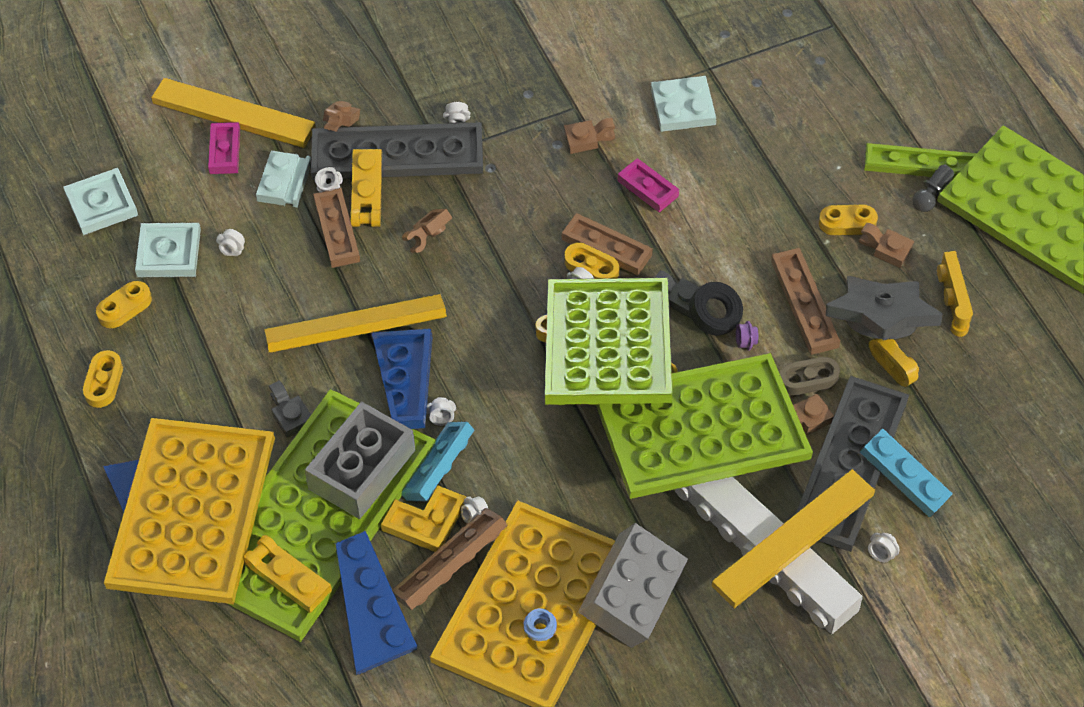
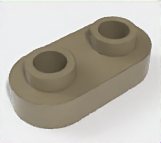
(807, 375)

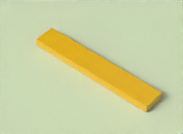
(226, 109)
(355, 323)
(792, 538)

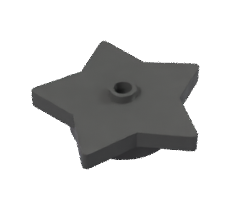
(883, 309)

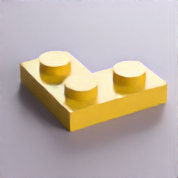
(428, 526)

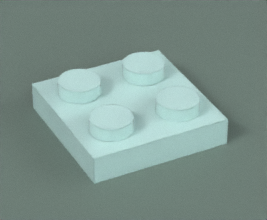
(683, 103)
(100, 201)
(168, 250)

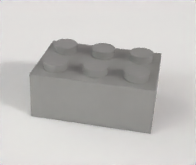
(360, 460)
(633, 585)

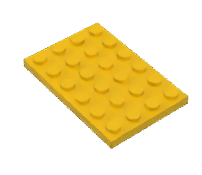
(190, 511)
(529, 567)

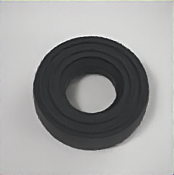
(704, 320)

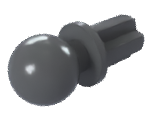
(925, 199)

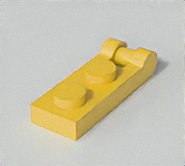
(366, 186)
(955, 293)
(287, 574)

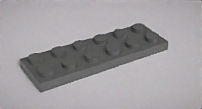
(405, 149)
(859, 417)

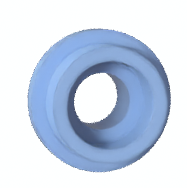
(540, 616)

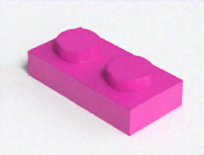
(224, 148)
(648, 185)

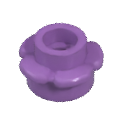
(746, 335)

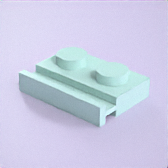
(283, 179)

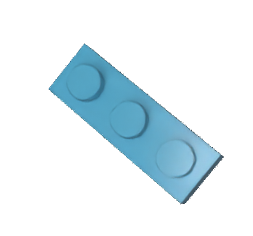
(438, 461)
(906, 473)

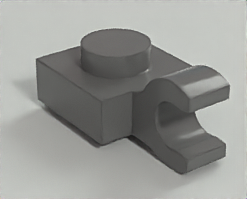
(679, 294)
(289, 413)

